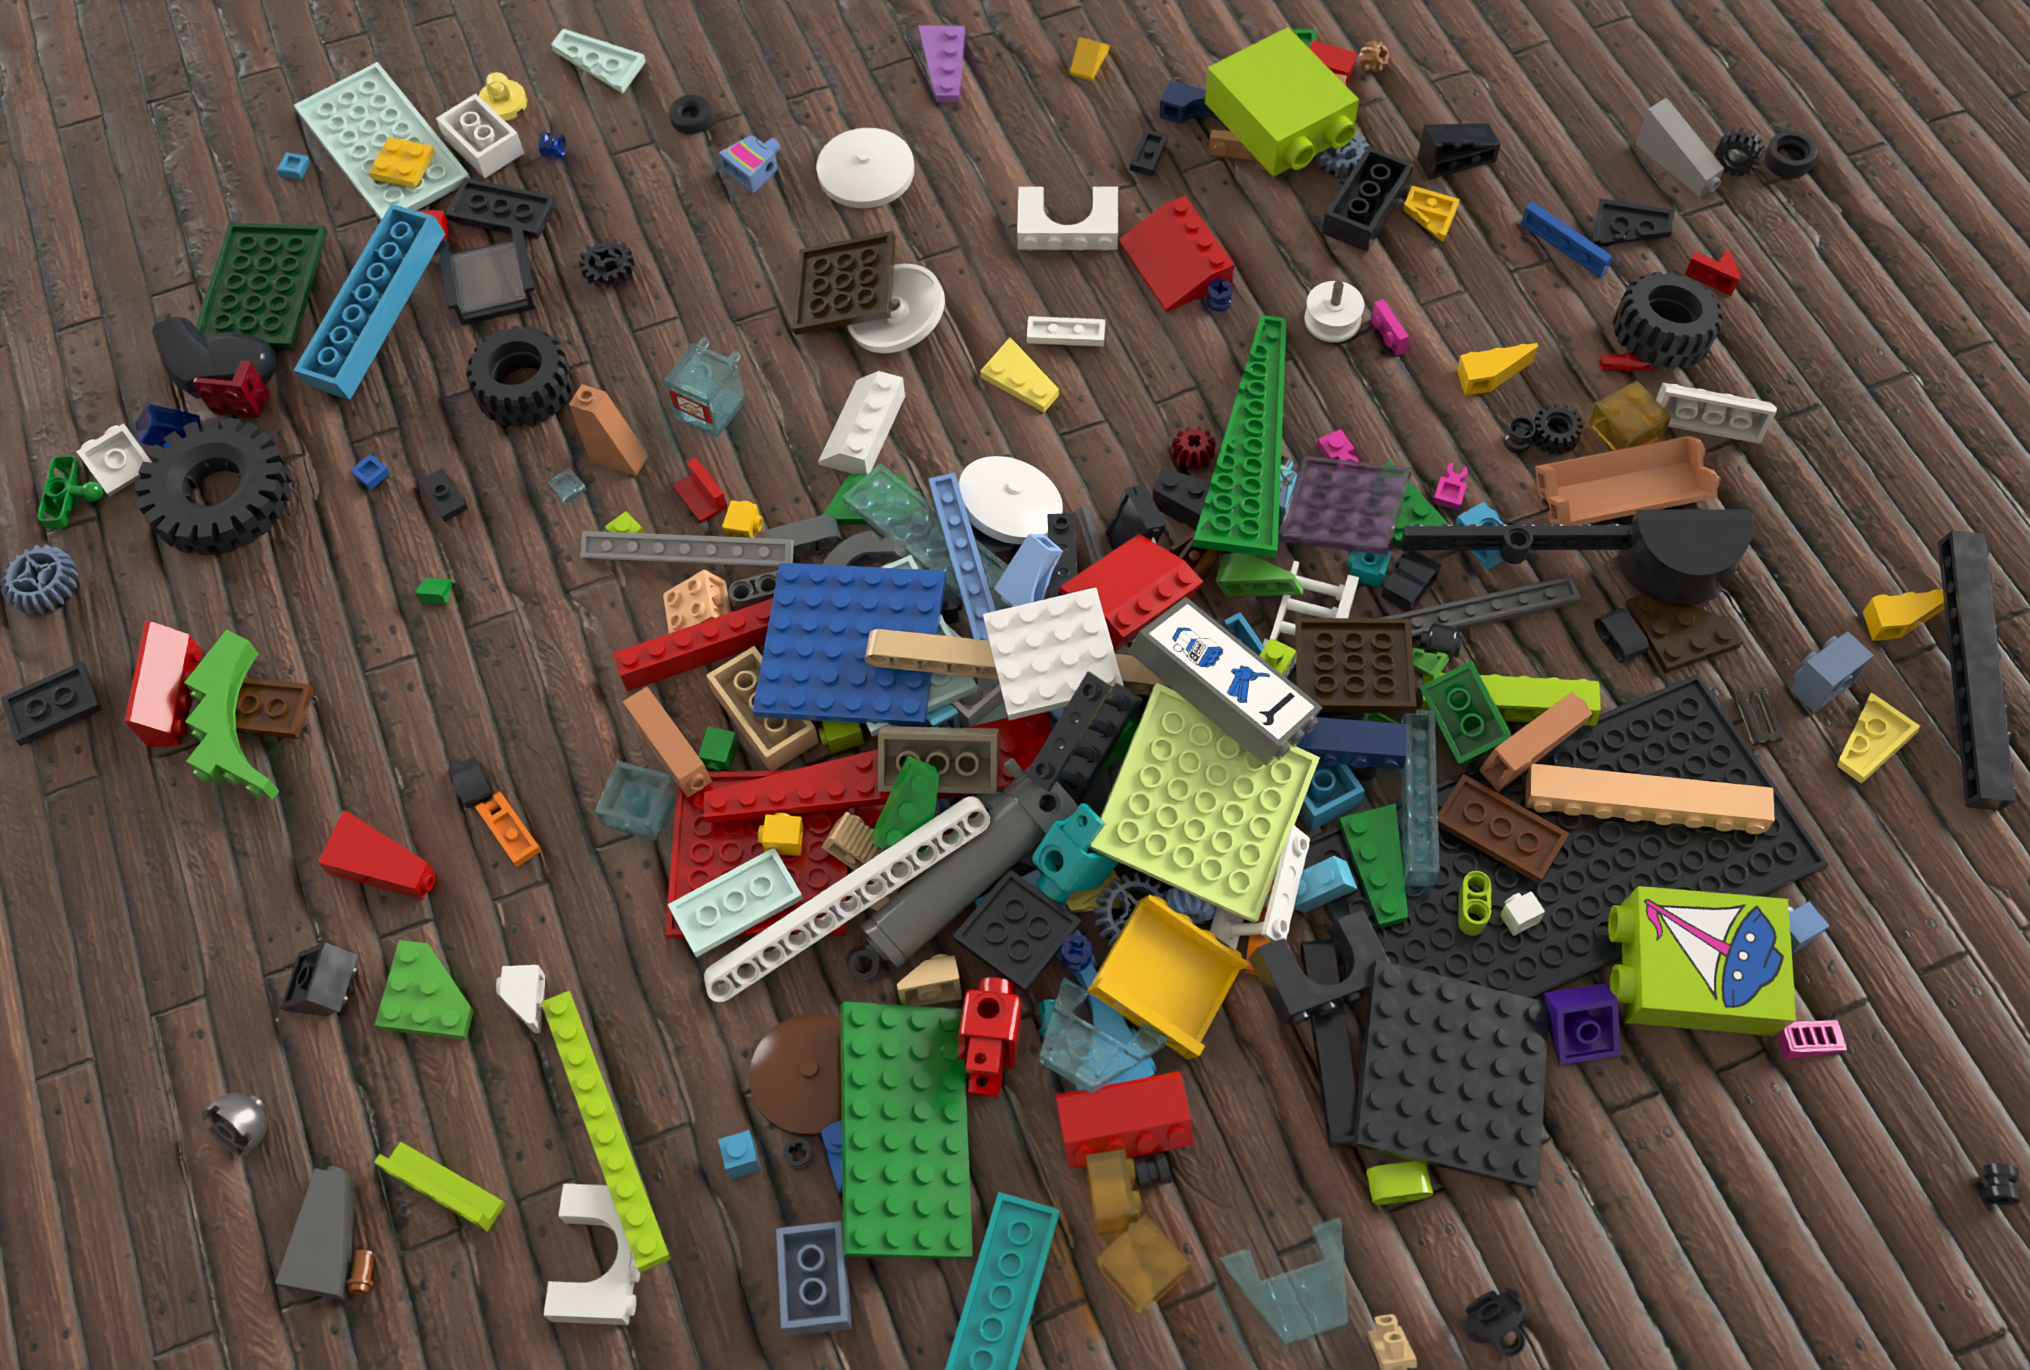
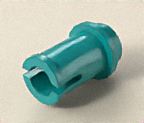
(1045, 1014)

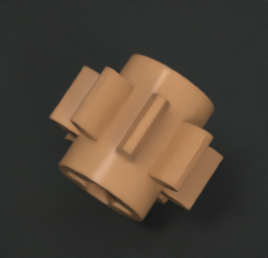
(1373, 56)

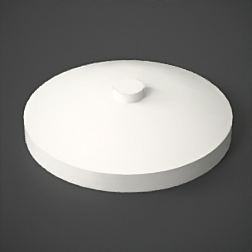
(865, 168)
(914, 312)
(1008, 498)

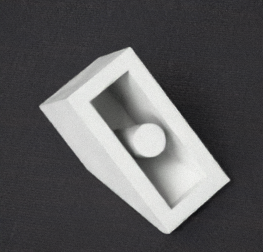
(523, 992)

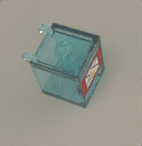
(705, 388)

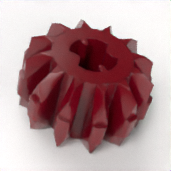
(1193, 448)

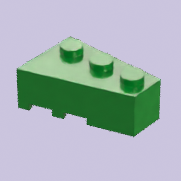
(908, 805)

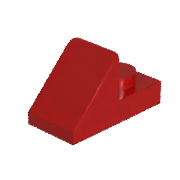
(1718, 275)

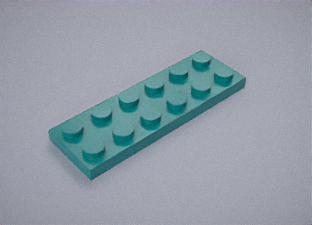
(1004, 1285)

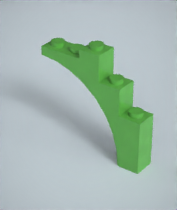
(213, 722)

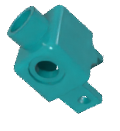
(1064, 856)

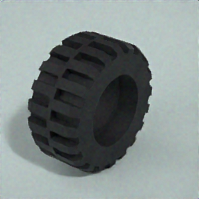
(1667, 320)
(513, 351)

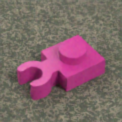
(1336, 446)
(1451, 488)

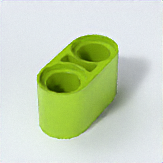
(1475, 903)
(1399, 1182)

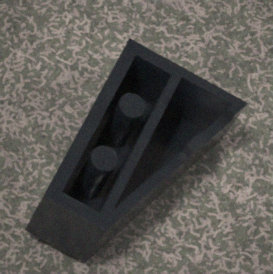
(1456, 148)

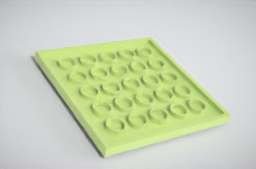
(1202, 807)

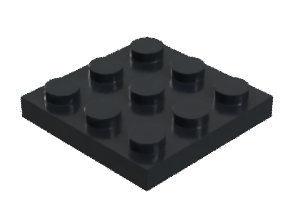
(1017, 930)

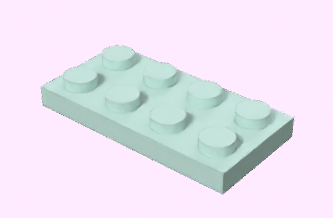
(735, 902)

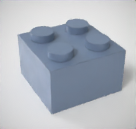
(1830, 671)

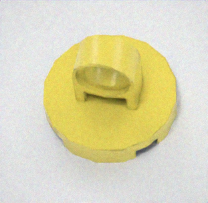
(503, 96)

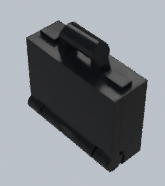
(1134, 516)

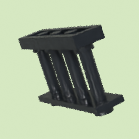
(1063, 534)
(1096, 745)

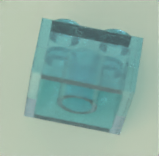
(635, 800)

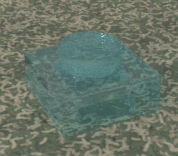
(566, 486)

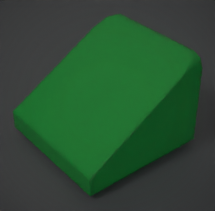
(434, 591)

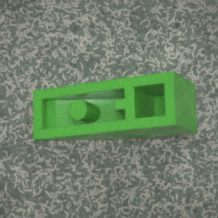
(1252, 576)

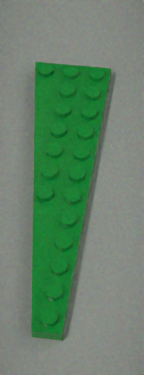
(1245, 486)

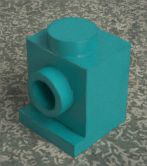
(1369, 567)

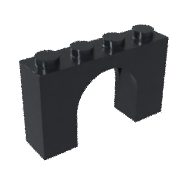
(1297, 996)

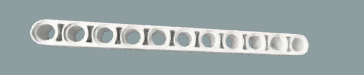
(838, 911)

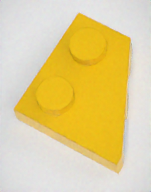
(1431, 210)

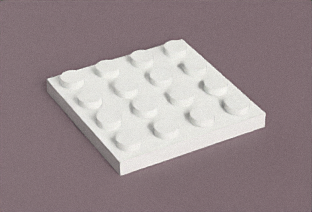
(1048, 649)

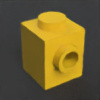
(742, 520)
(782, 833)

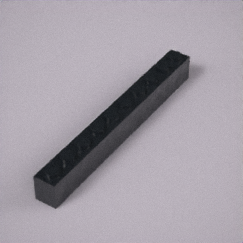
(1976, 671)

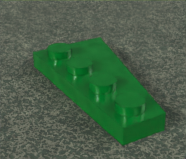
(1376, 855)

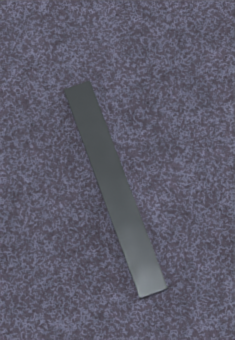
(1494, 606)

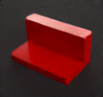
(700, 492)

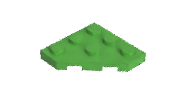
(422, 996)

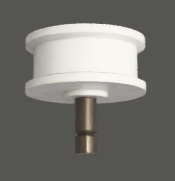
(1334, 311)

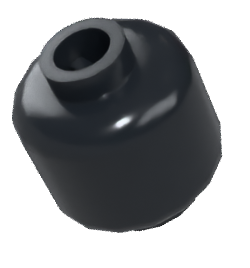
(1441, 639)

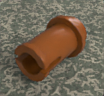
(361, 1272)

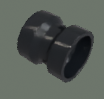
(1519, 434)
(1154, 1169)
(2001, 1184)

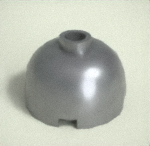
(237, 1121)

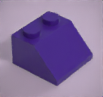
(1583, 1023)

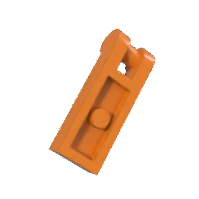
(508, 829)

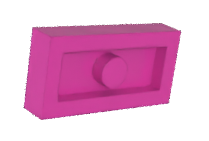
(1390, 327)

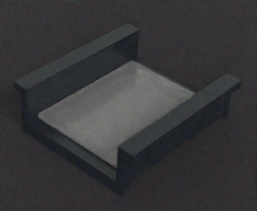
(488, 279)

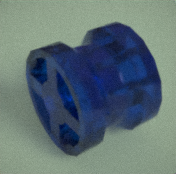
(552, 145)
(1219, 295)
(1075, 959)

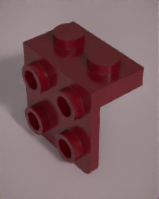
(240, 397)

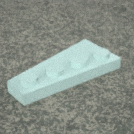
(603, 60)

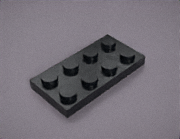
(499, 206)

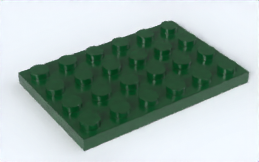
(262, 281)

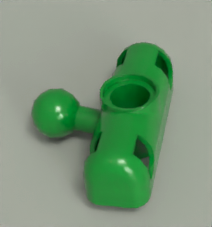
(62, 492)

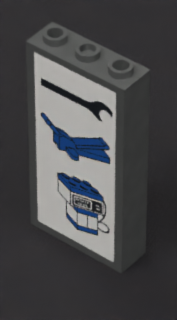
(1226, 681)

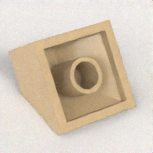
(931, 983)

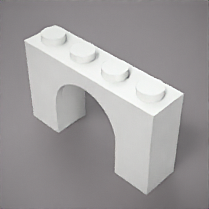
(1038, 232)
(609, 1297)

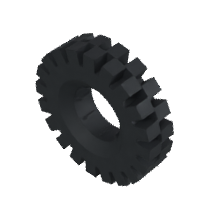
(170, 481)

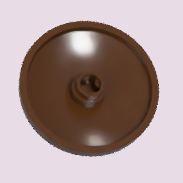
(799, 1074)

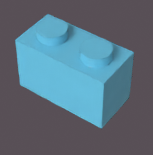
(1323, 884)

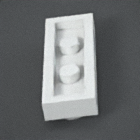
(1066, 331)

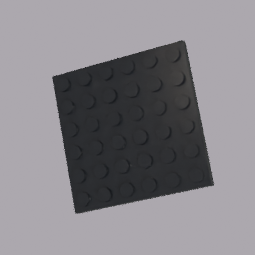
(1452, 1075)

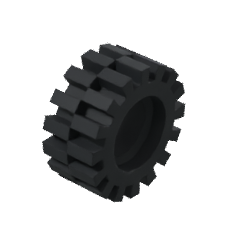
(1741, 141)
(1561, 417)

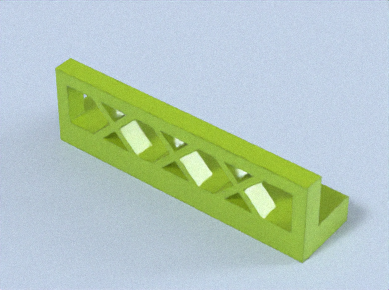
(442, 1185)

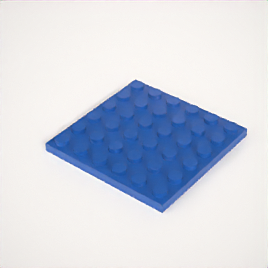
(820, 640)

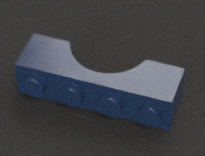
(1184, 102)

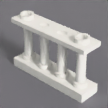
(1343, 593)
(1280, 902)

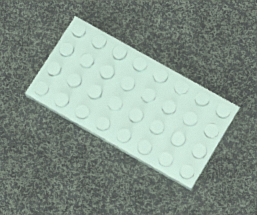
(355, 122)

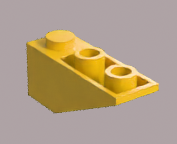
(1488, 369)
(1899, 614)

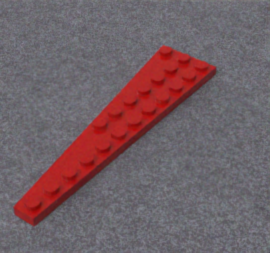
(854, 779)

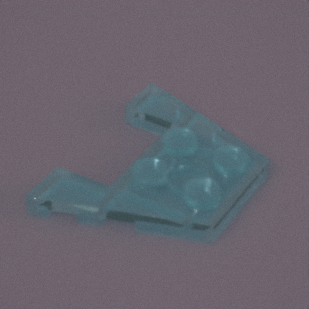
(1084, 1051)
(1303, 1299)

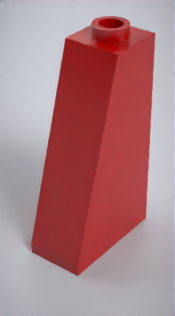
(373, 859)

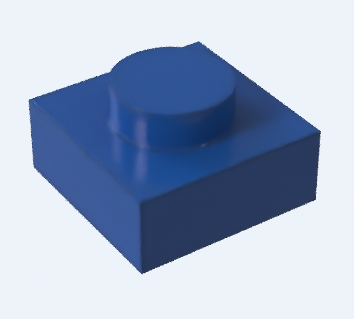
(370, 471)

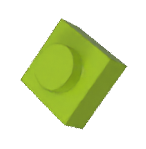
(624, 524)

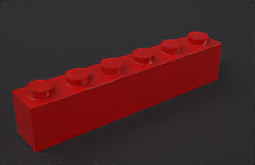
(693, 646)

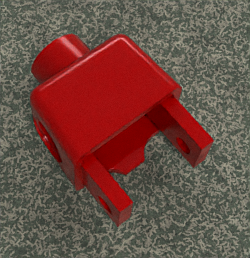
(989, 1034)

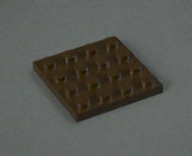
(844, 283)
(1356, 664)

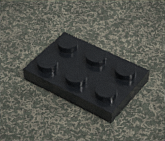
(51, 703)

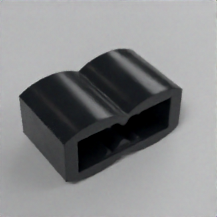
(1410, 580)

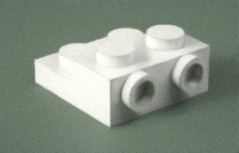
(114, 458)

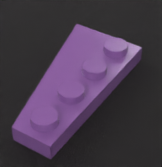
(944, 59)

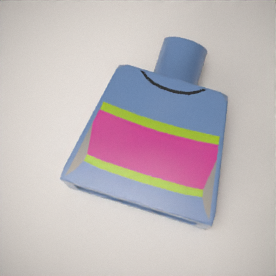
(750, 161)

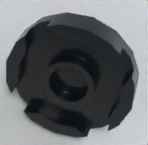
(1494, 1317)

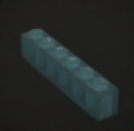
(1420, 801)

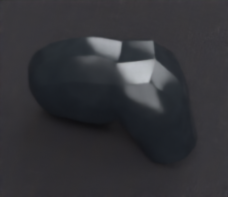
(191, 355)

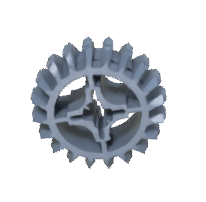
(39, 579)
(1126, 902)

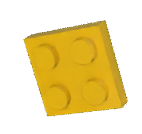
(402, 162)

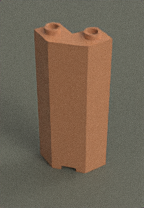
(1626, 481)

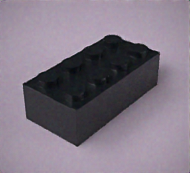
(1367, 198)

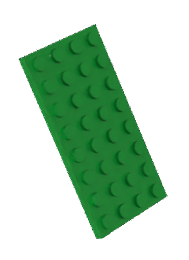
(904, 1133)

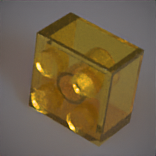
(1629, 418)
(1111, 1192)
(1142, 1265)

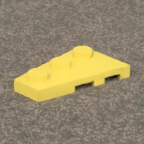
(1020, 376)
(1875, 738)

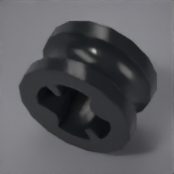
(792, 1145)

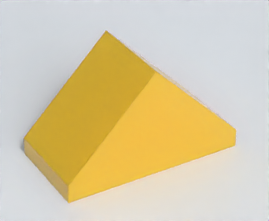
(1088, 58)

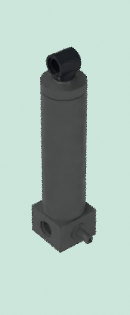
(961, 876)

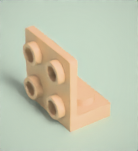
(696, 601)

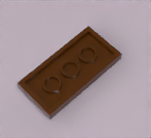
(270, 707)
(1501, 828)

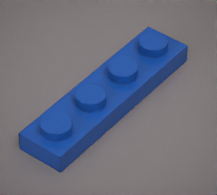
(1566, 239)

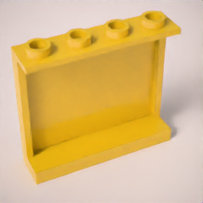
(1167, 975)

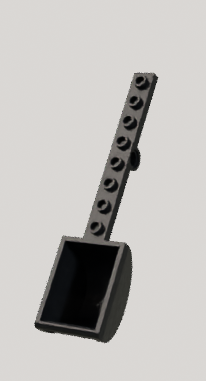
(1662, 553)

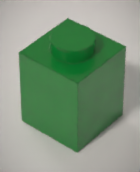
(718, 750)

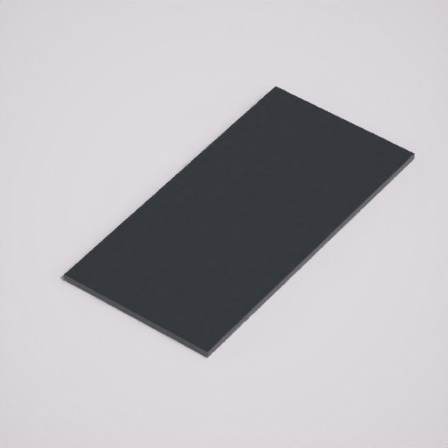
(1602, 861)

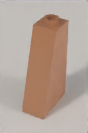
(605, 432)
(1535, 741)
(666, 742)

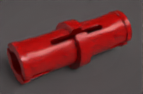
(1623, 362)

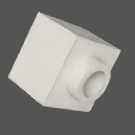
(1521, 912)

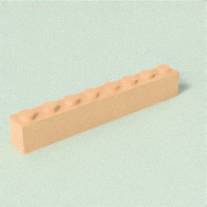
(1649, 798)

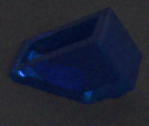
(159, 422)

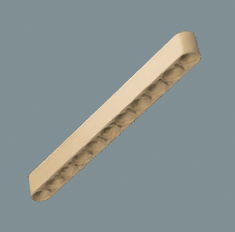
(971, 658)

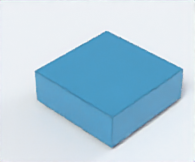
(293, 166)

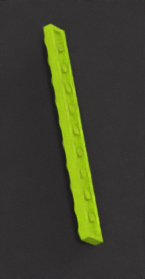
(605, 1133)

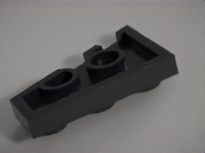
(1630, 222)

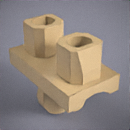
(1391, 1345)

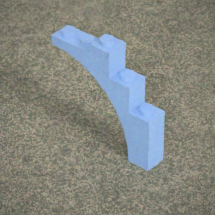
(1029, 577)

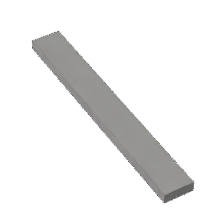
(686, 549)

